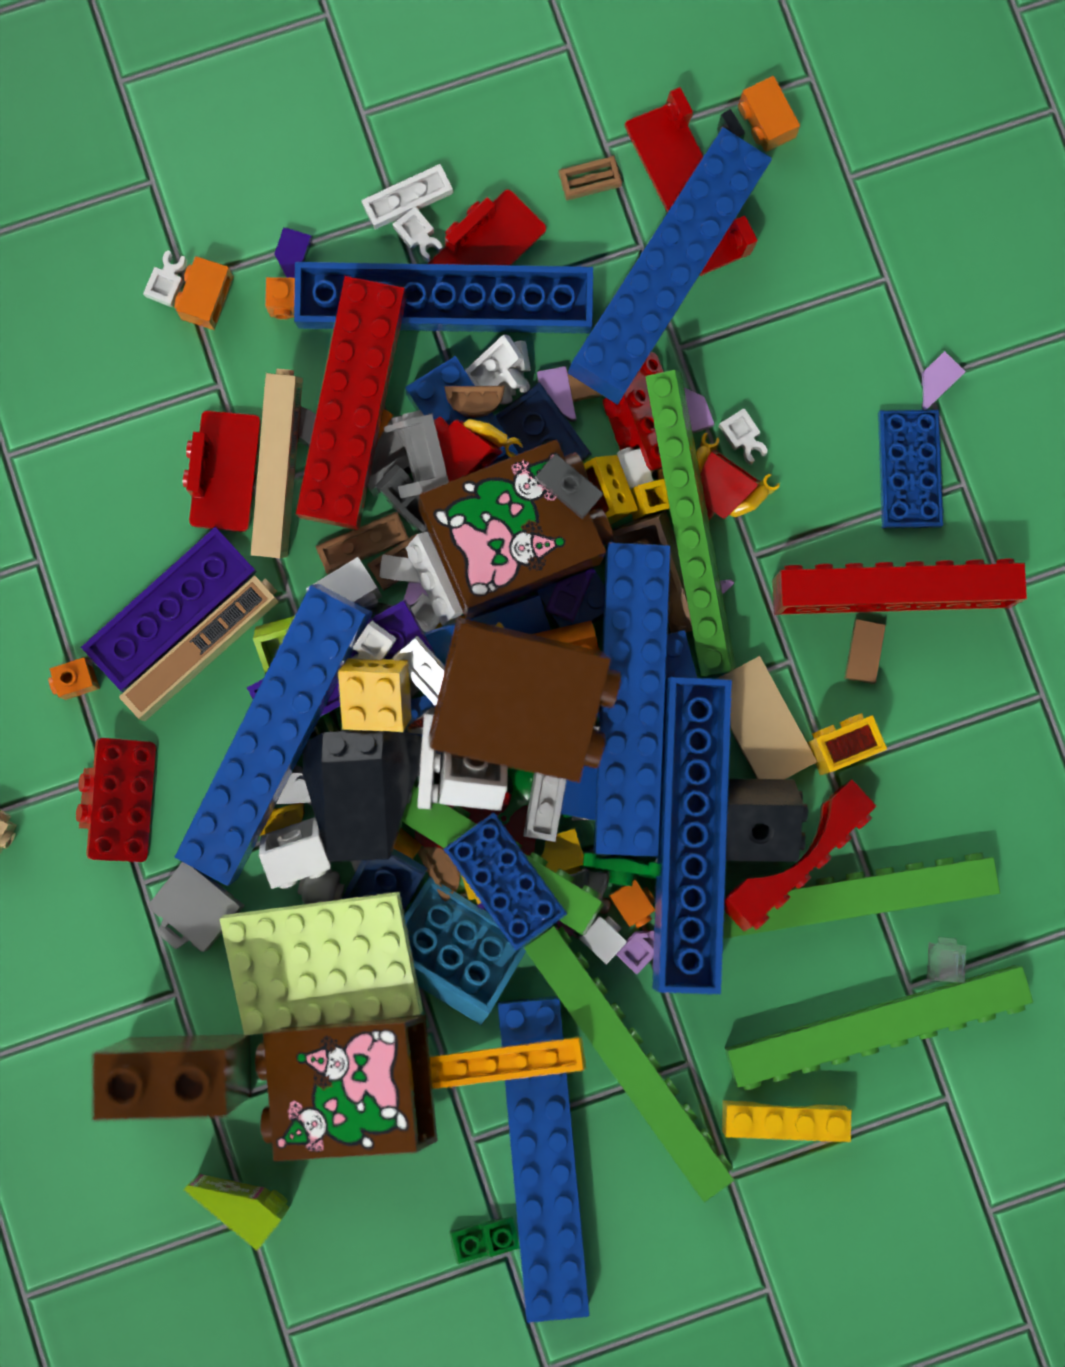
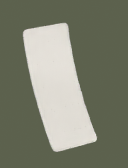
(398, 569)

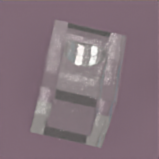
(946, 960)

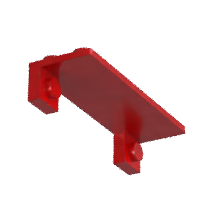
(671, 158)

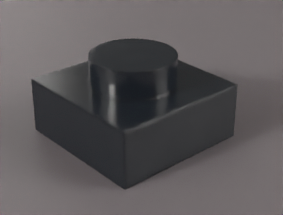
(730, 122)

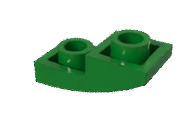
(484, 1239)

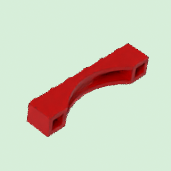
(838, 817)

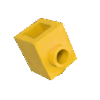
(650, 498)

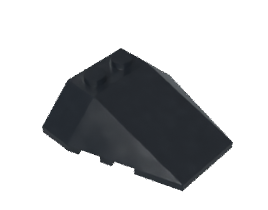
(360, 789)

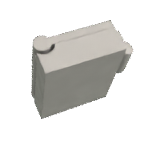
(193, 907)

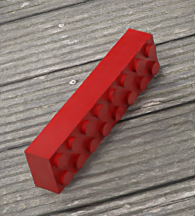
(351, 403)
(899, 588)

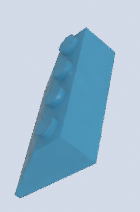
(459, 951)

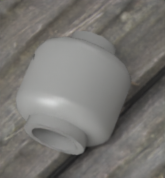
(321, 888)

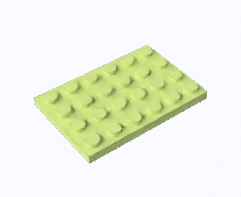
(321, 963)

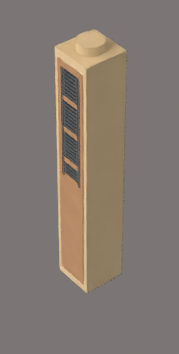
(276, 464)
(199, 648)

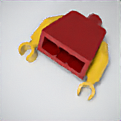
(470, 445)
(726, 485)

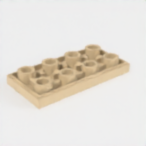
(765, 724)

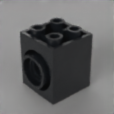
(765, 820)

